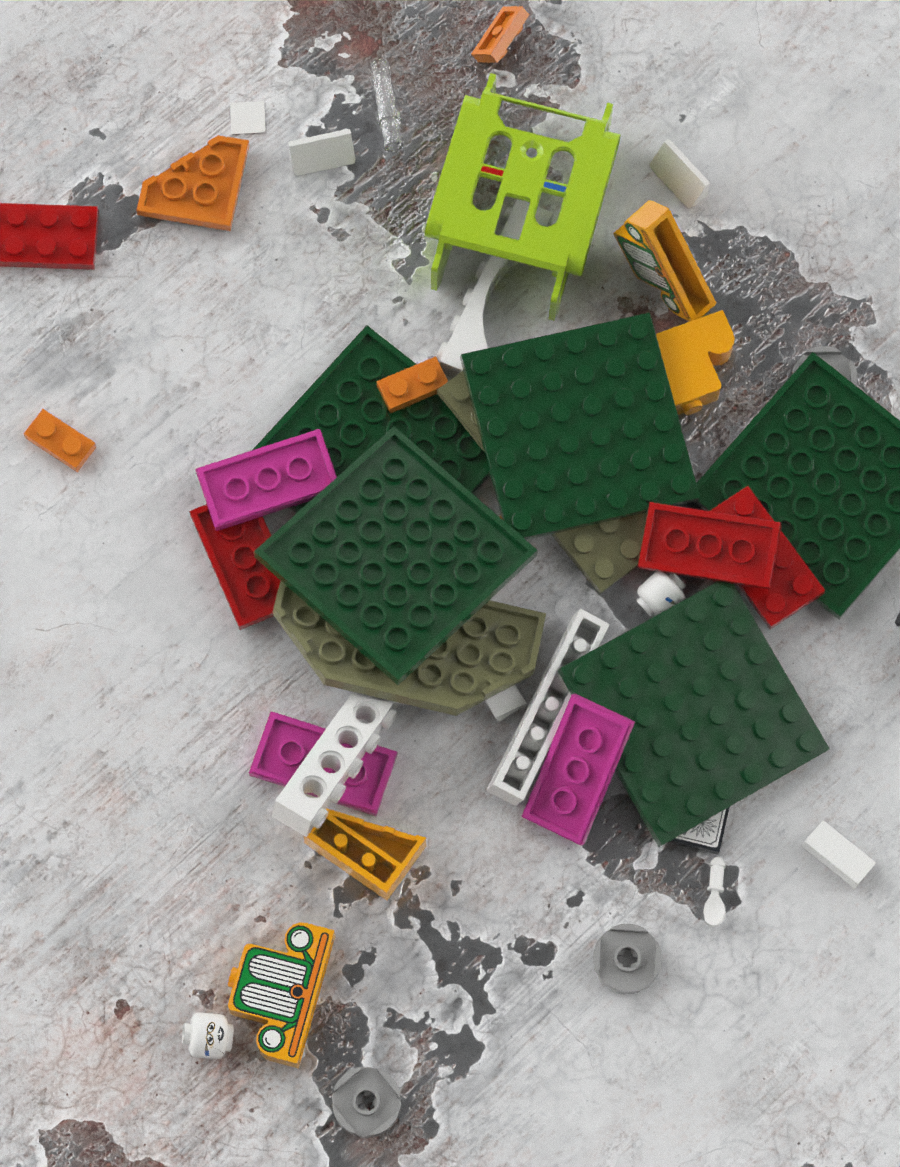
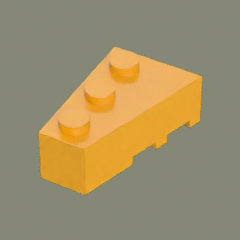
(367, 851)

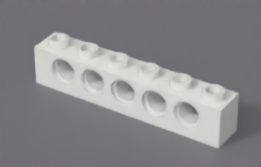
(544, 711)
(303, 812)

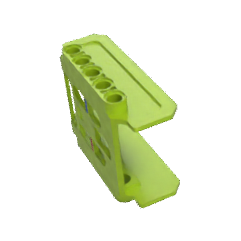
(558, 247)

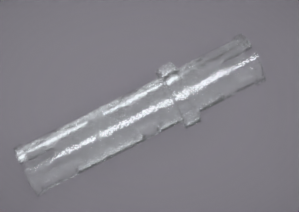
(388, 115)

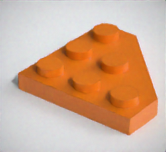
(199, 186)

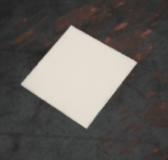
(247, 117)

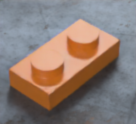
(500, 34)
(412, 384)
(60, 440)

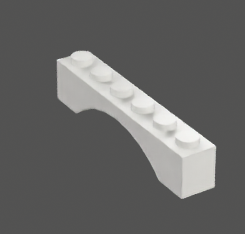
(469, 328)

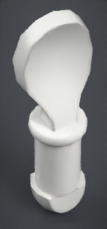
(714, 907)

